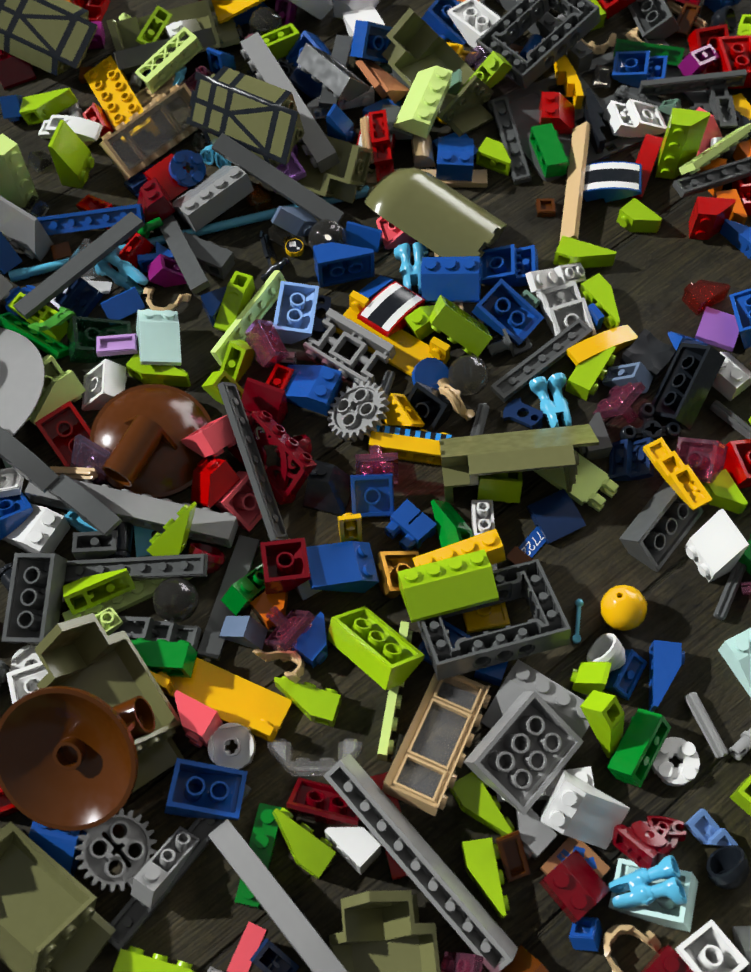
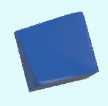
(586, 934)

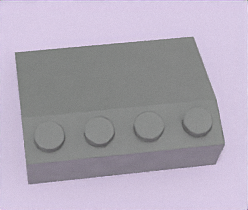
(212, 196)
(23, 230)
(525, 678)
(524, 751)

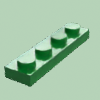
(674, 54)
(39, 339)
(262, 843)

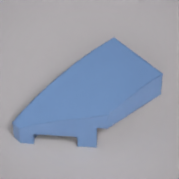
(707, 831)

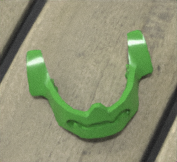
(56, 320)

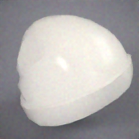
(607, 649)

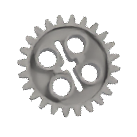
(358, 411)
(98, 865)

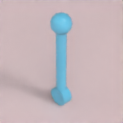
(576, 637)

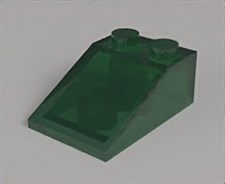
(83, 334)

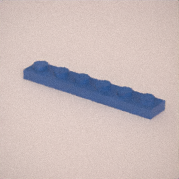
(88, 219)

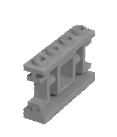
(357, 336)

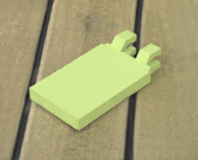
(588, 482)

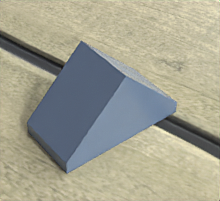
(244, 631)

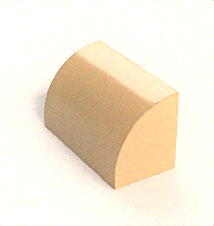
(422, 152)

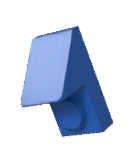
(145, 259)

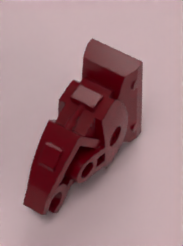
(649, 840)

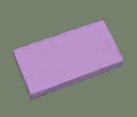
(116, 345)

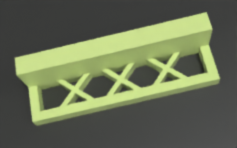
(171, 61)

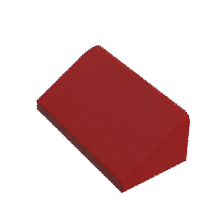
(97, 114)
(136, 246)
(280, 376)

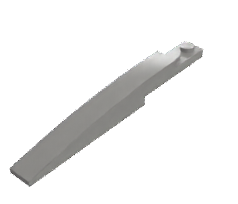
(274, 900)

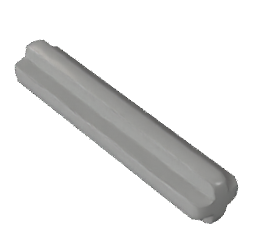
(706, 725)

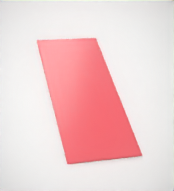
(246, 948)

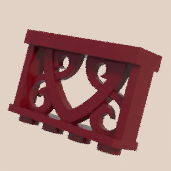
(289, 452)

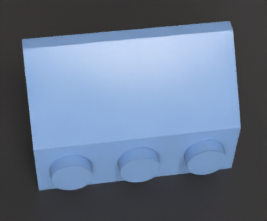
(295, 311)

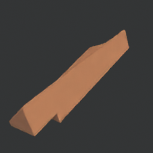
(382, 81)

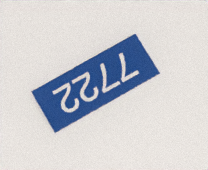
(533, 542)

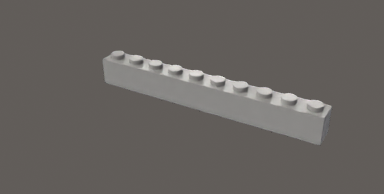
(268, 70)
(149, 512)
(422, 864)

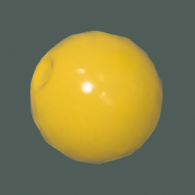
(623, 607)

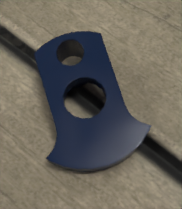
(318, 326)
(532, 420)

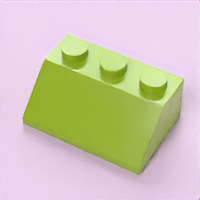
(459, 326)

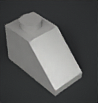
(533, 833)

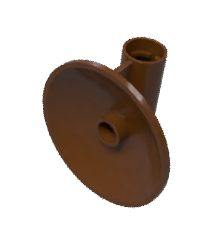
(144, 438)
(71, 755)

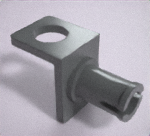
(507, 344)

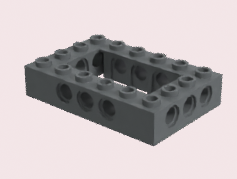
(581, 19)
(543, 633)

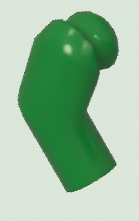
(150, 226)

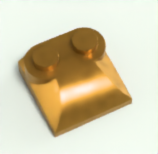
(387, 566)

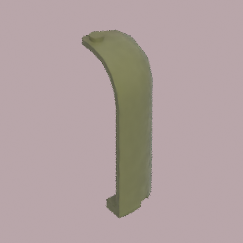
(434, 213)

